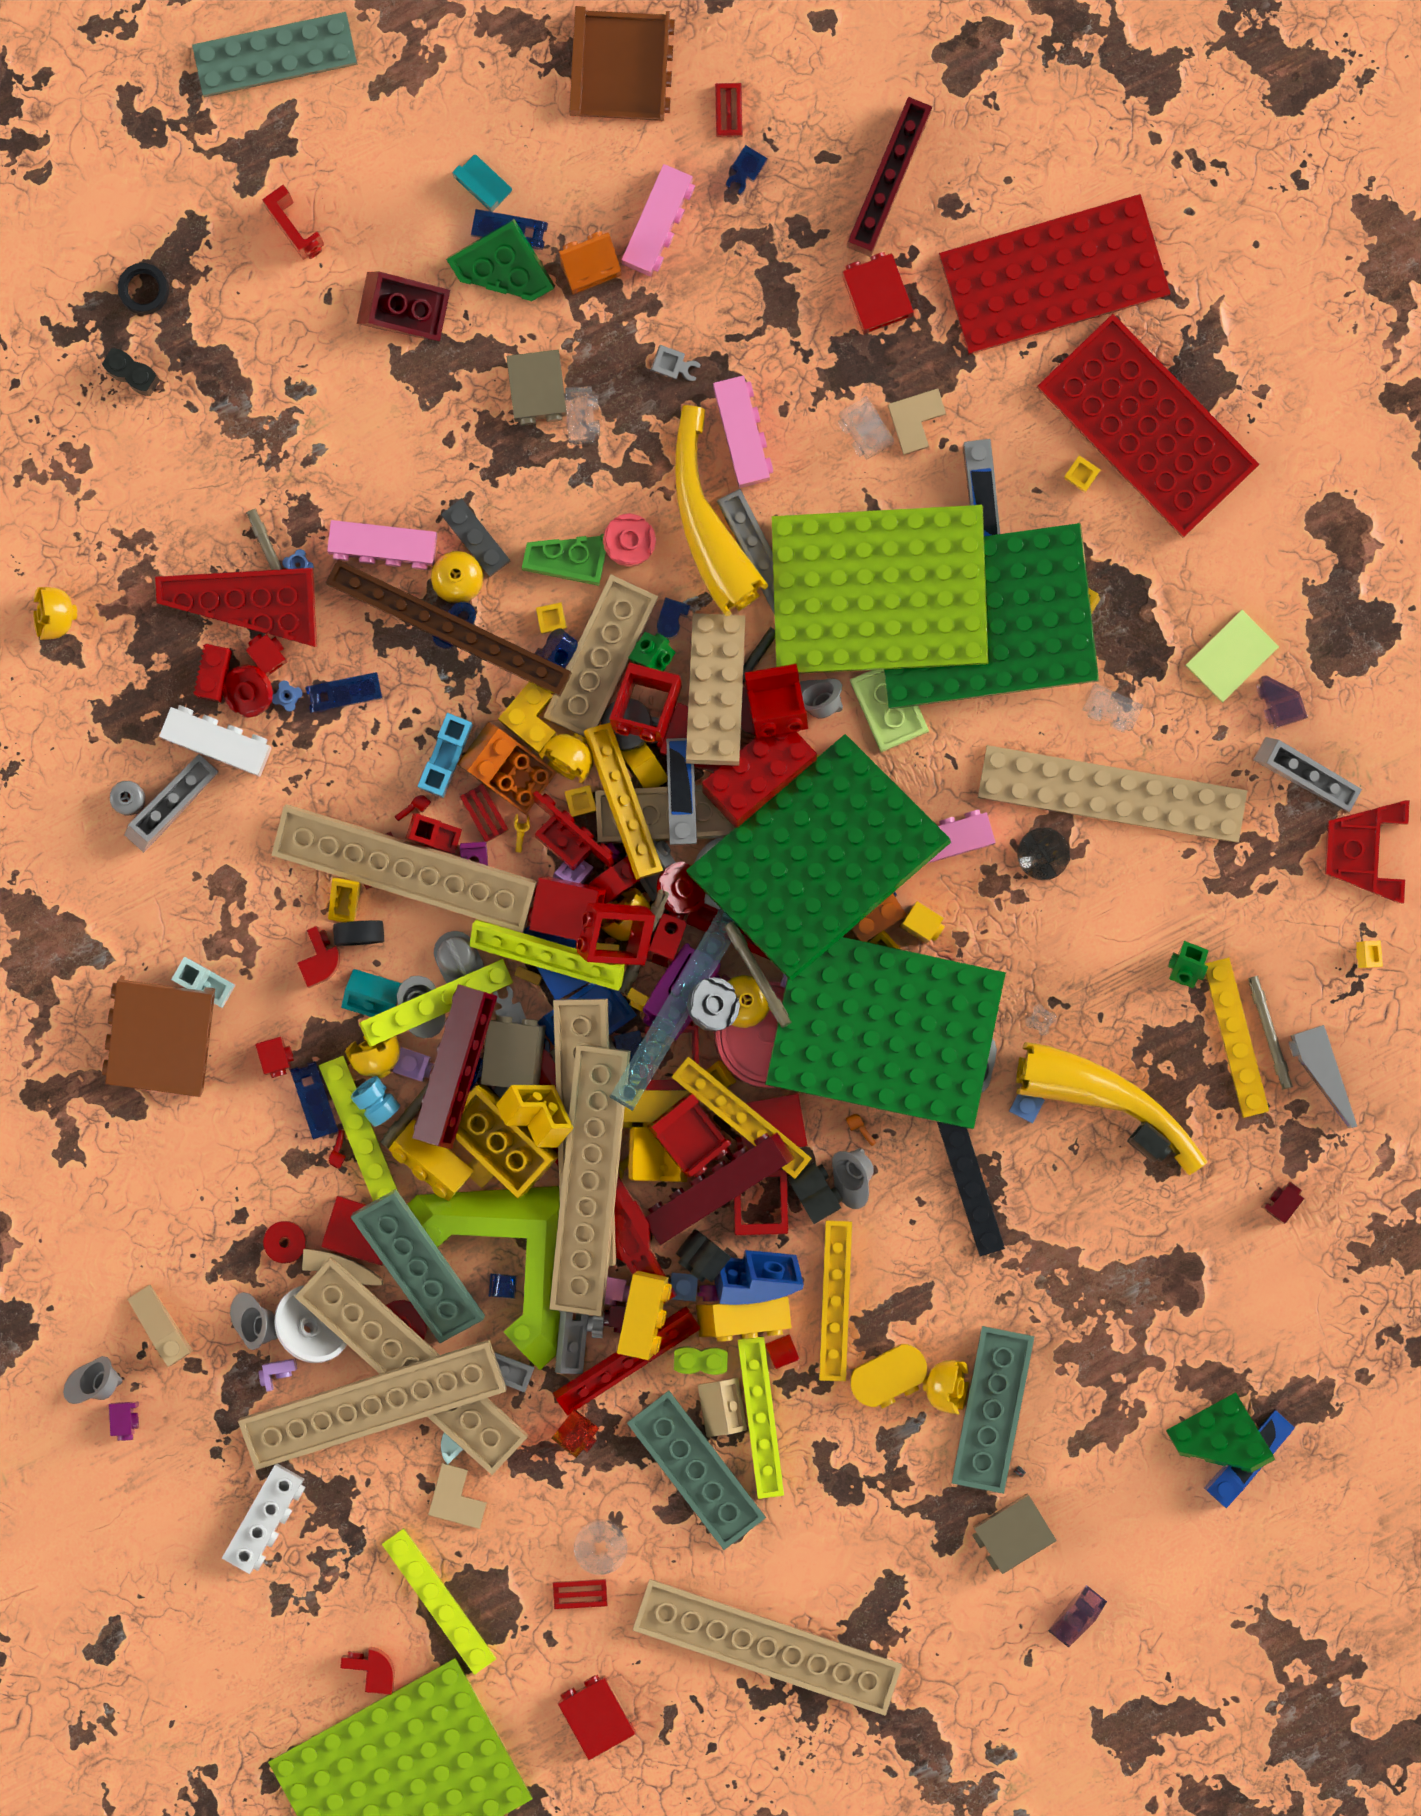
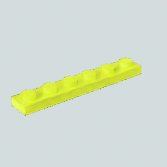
(544, 954)
(432, 1003)
(358, 1128)
(760, 1417)
(439, 1601)

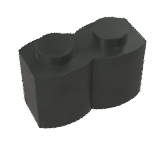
(136, 374)
(1150, 1142)
(815, 1193)
(702, 1257)

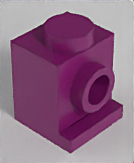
(476, 849)
(123, 1420)

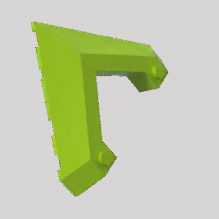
(504, 1215)

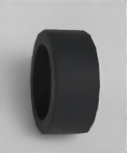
(143, 268)
(358, 933)

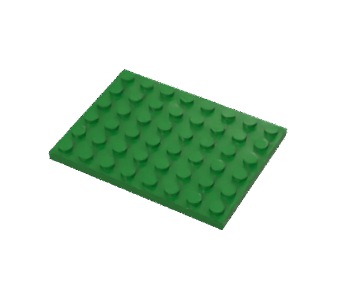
(1035, 624)
(818, 857)
(889, 1031)

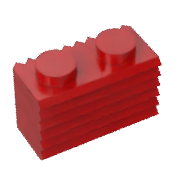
(212, 672)

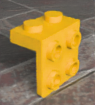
(649, 1159)

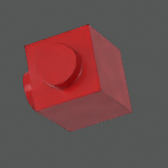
(266, 653)
(274, 1056)

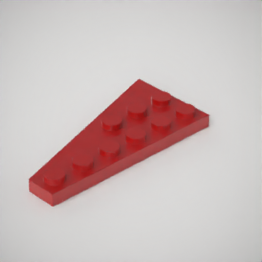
(262, 601)

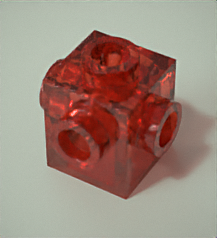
(576, 1434)

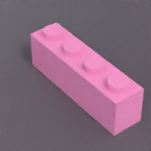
(657, 220)
(741, 431)
(382, 543)
(966, 834)

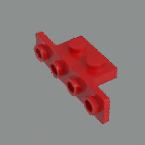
(567, 839)

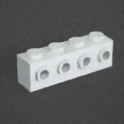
(215, 741)
(263, 1519)

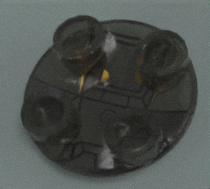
(1043, 853)

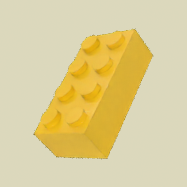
(500, 1148)

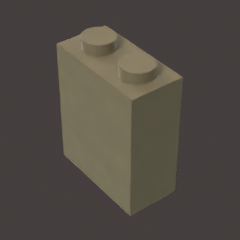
(536, 387)
(513, 1052)
(1013, 1534)

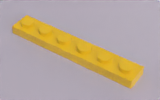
(623, 801)
(1236, 1038)
(734, 1110)
(835, 1300)

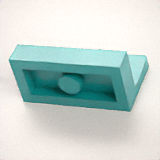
(482, 182)
(369, 993)

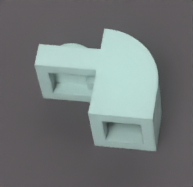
(196, 977)

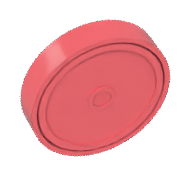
(748, 1050)

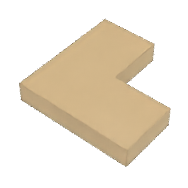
(909, 415)
(449, 1503)

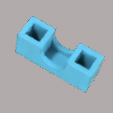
(446, 755)

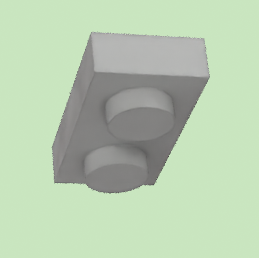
(514, 1372)

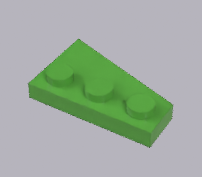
(567, 559)

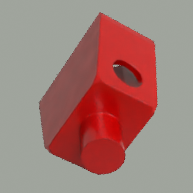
(666, 945)

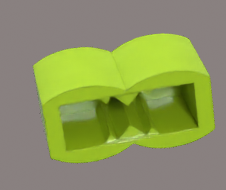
(692, 1360)

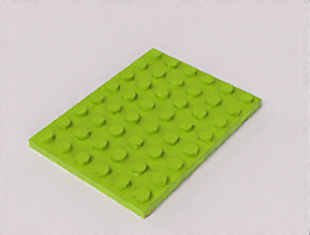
(880, 589)
(407, 1756)

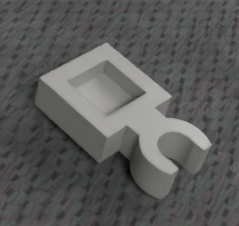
(670, 363)
(508, 1008)
(595, 1325)

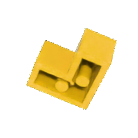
(523, 719)
(539, 1110)

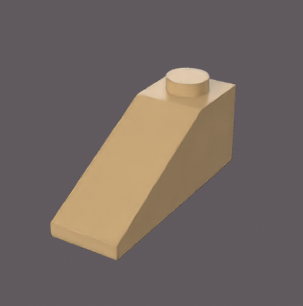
(159, 1326)

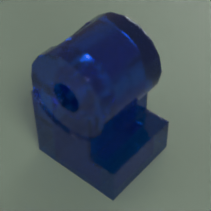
(669, 617)
(558, 648)
(502, 1285)

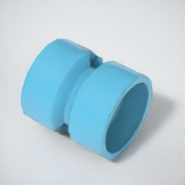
(375, 1101)

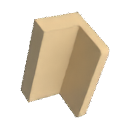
(722, 1407)

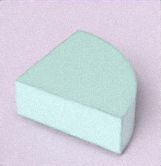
(449, 1448)

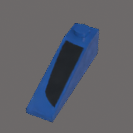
(1232, 1480)

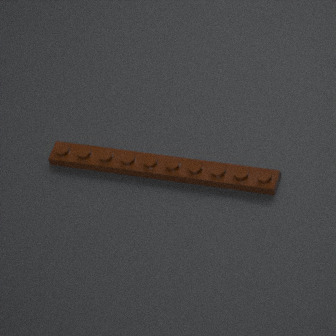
(449, 628)

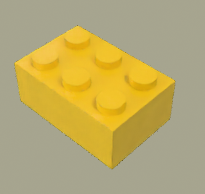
(644, 1315)

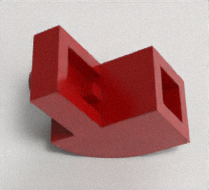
(433, 833)
(615, 880)
(324, 964)
(378, 1666)

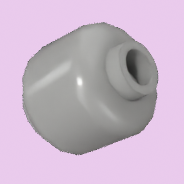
(135, 802)

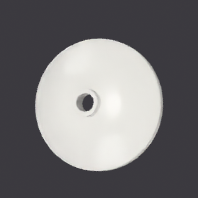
(311, 1347)

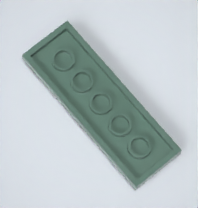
(274, 54)
(417, 1266)
(992, 1409)
(696, 1470)

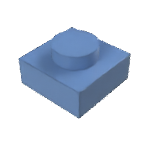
(1026, 1107)
(685, 1286)

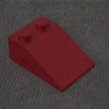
(403, 306)

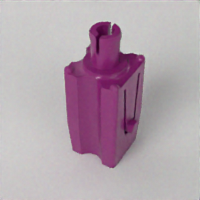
(666, 985)

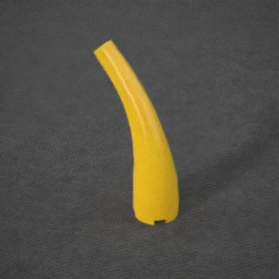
(719, 559)
(1073, 1079)

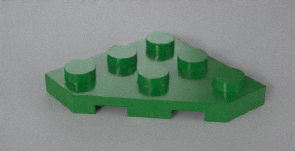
(503, 264)
(1222, 1436)

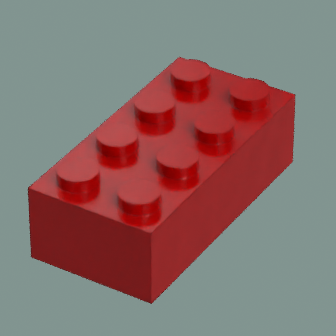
(762, 772)

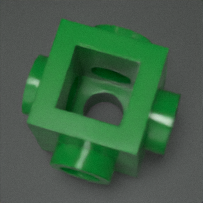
(652, 652)
(1185, 969)

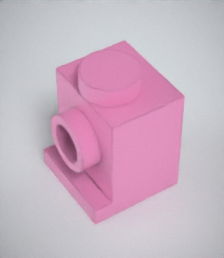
(616, 1291)

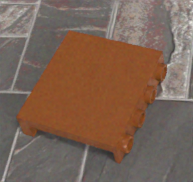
(621, 65)
(158, 1037)

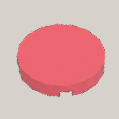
(629, 540)

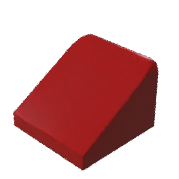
(782, 1351)

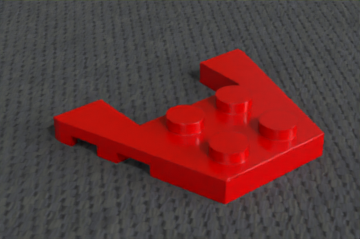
(1354, 849)

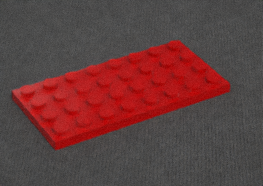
(1054, 274)
(1148, 425)

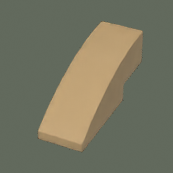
(315, 1259)

